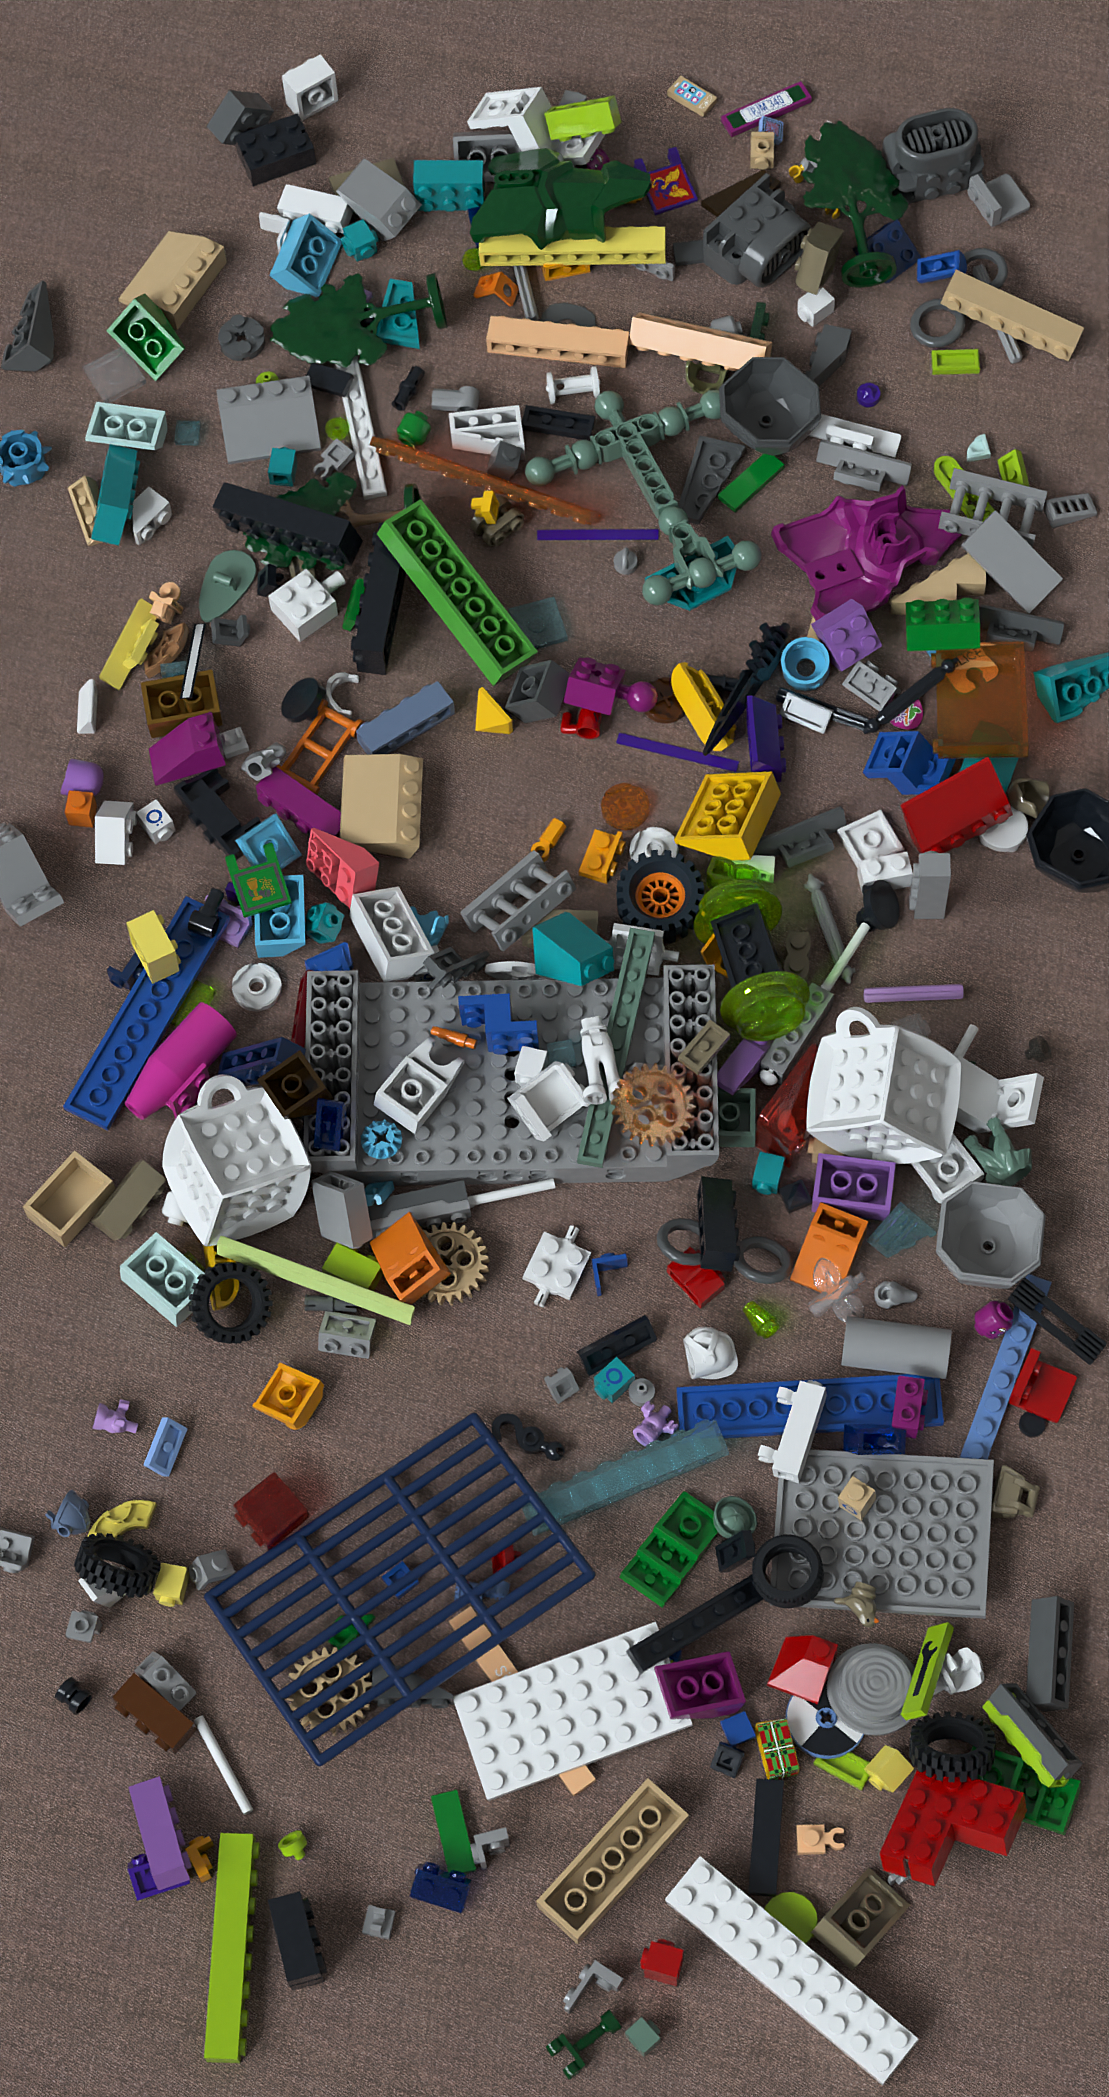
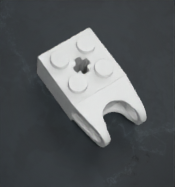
(420, 1078)

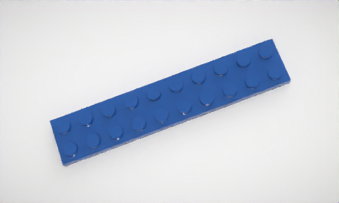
(140, 1025)
(754, 1408)

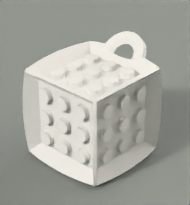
(883, 1092)
(235, 1163)

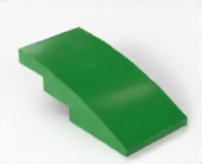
(671, 1550)
(1045, 1806)

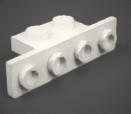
(857, 436)

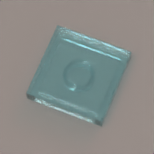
(540, 622)

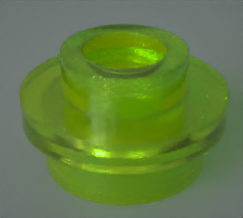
(471, 254)
(337, 433)

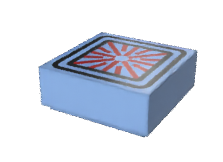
(771, 125)

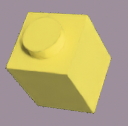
(171, 1584)
(888, 1769)

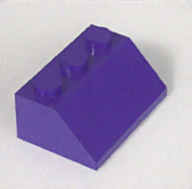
(764, 737)

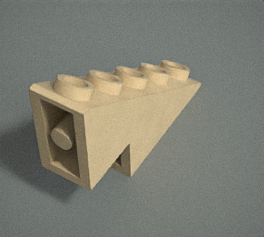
(960, 577)

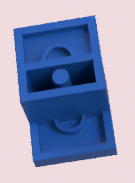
(907, 762)
(500, 1030)

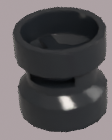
(73, 1695)

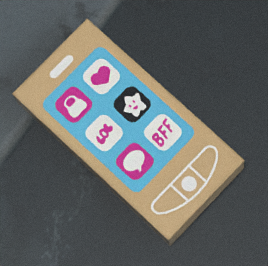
(692, 96)

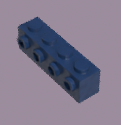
(256, 1060)

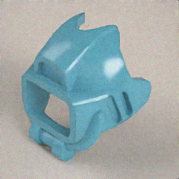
(432, 925)

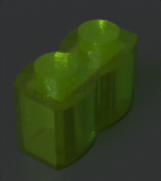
(724, 870)

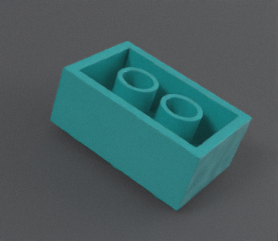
(449, 184)

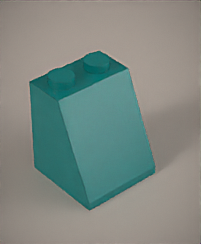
(570, 951)

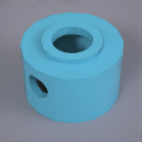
(803, 649)

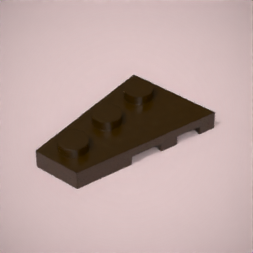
(720, 201)

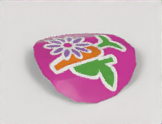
(910, 717)

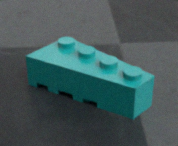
(116, 494)

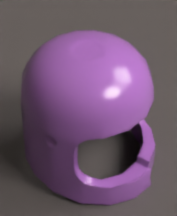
(82, 777)

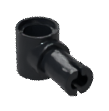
(206, 920)

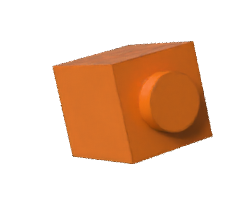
(80, 808)

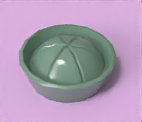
(733, 1516)

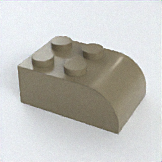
(818, 257)

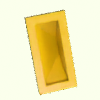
(491, 716)

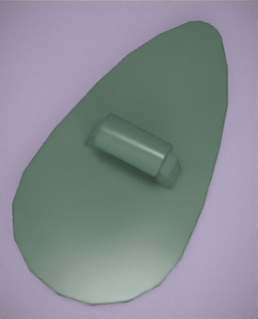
(225, 583)

